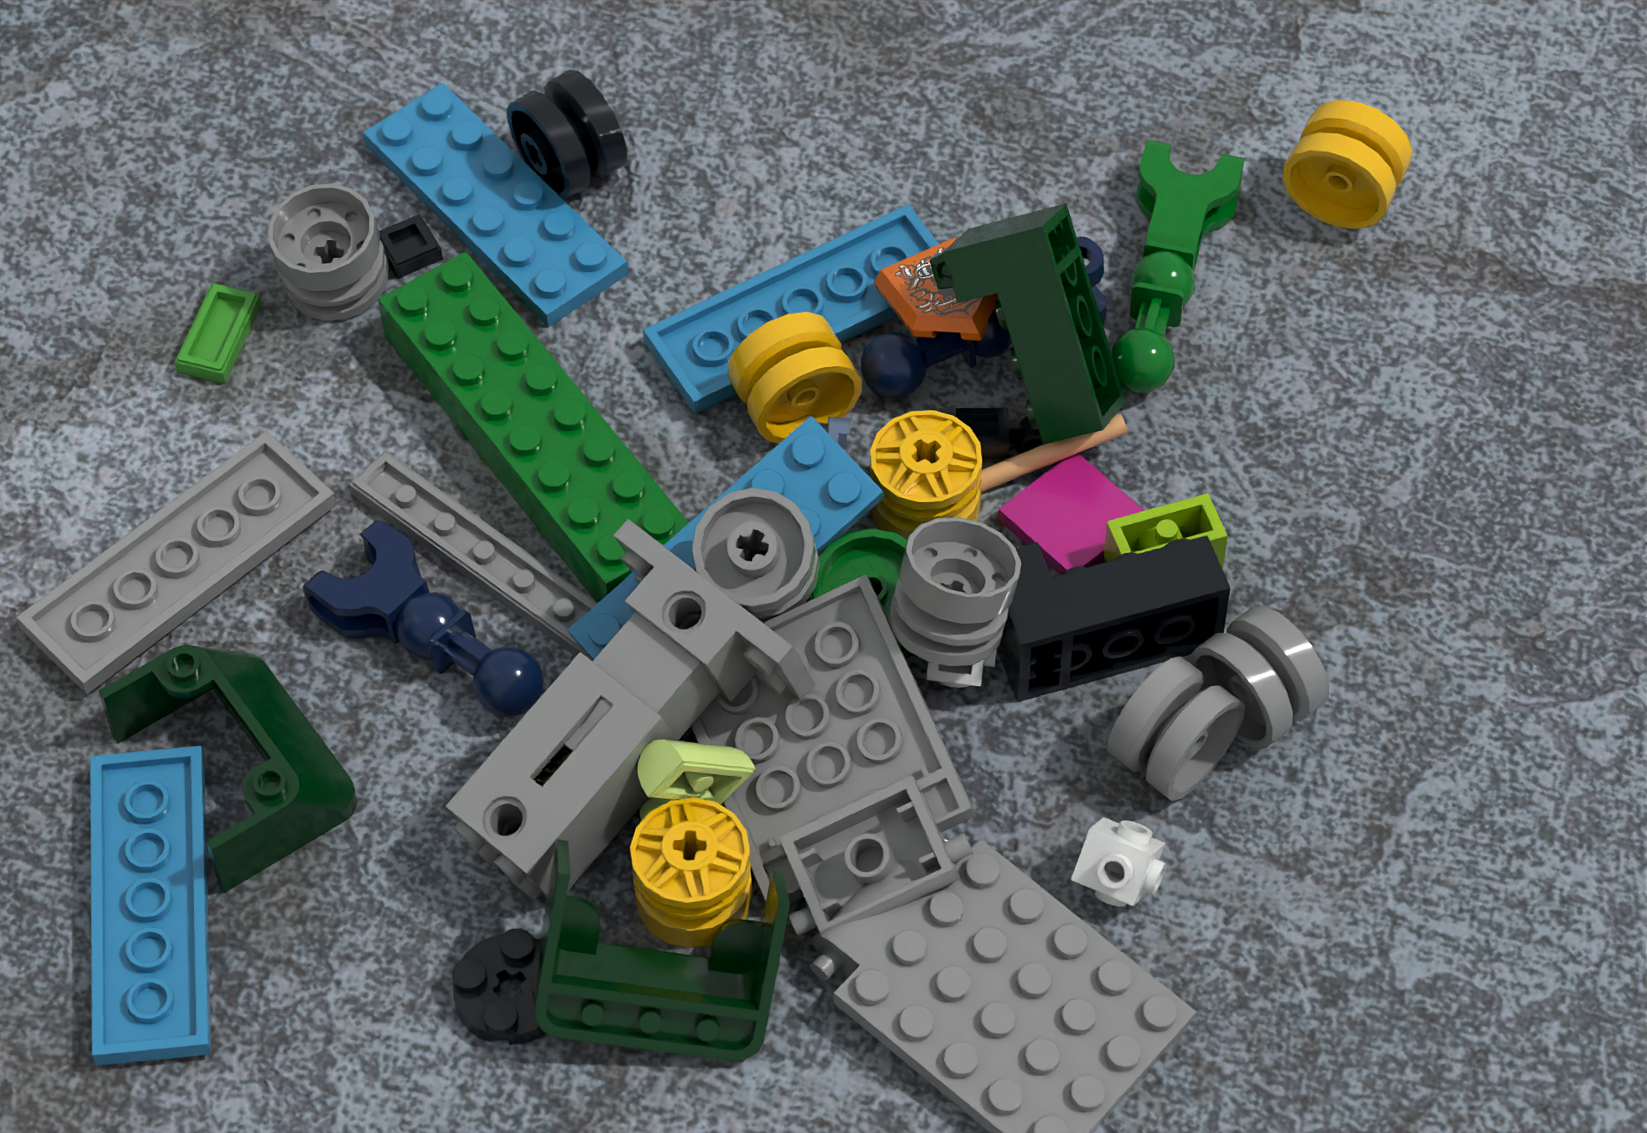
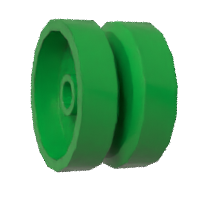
(861, 553)

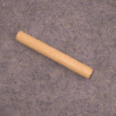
(1048, 454)

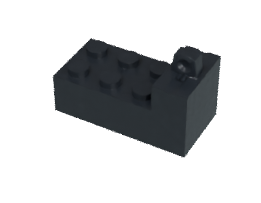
(1110, 615)

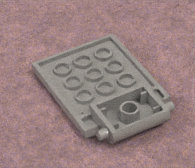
(847, 770)
(1001, 997)

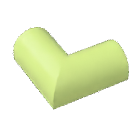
(688, 770)

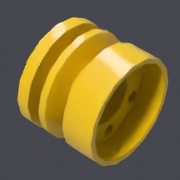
(927, 471)
(691, 898)

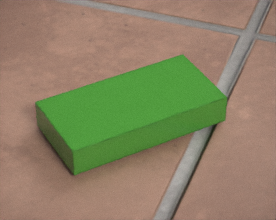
(218, 333)

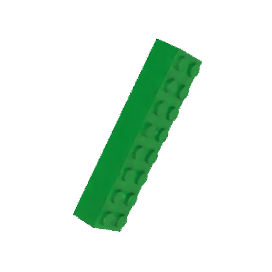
(526, 419)

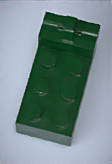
(1049, 315)

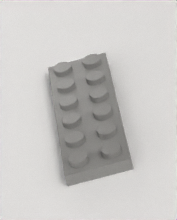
(176, 562)

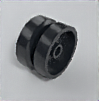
(567, 133)

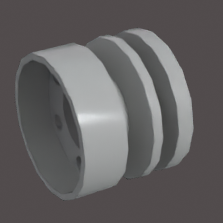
(328, 252)
(954, 591)

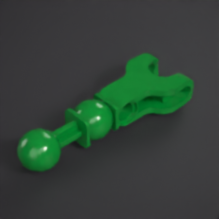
(1163, 281)

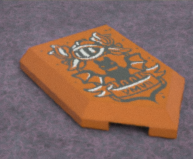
(924, 308)

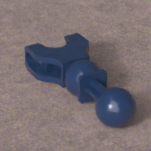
(897, 363)
(397, 604)

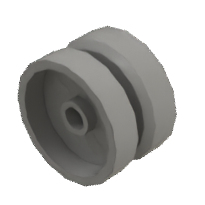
(751, 524)
(1268, 669)
(1175, 728)

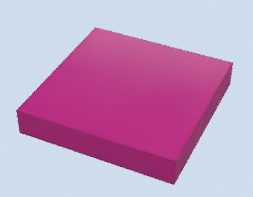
(1067, 513)

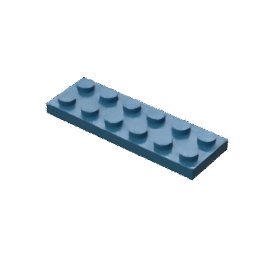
(496, 204)
(825, 281)
(804, 469)
(149, 906)

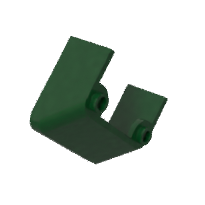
(292, 794)
(654, 996)

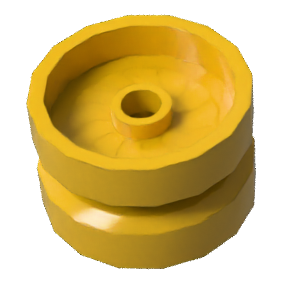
(1347, 164)
(792, 373)

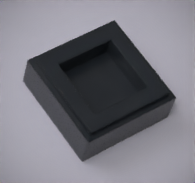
(410, 246)

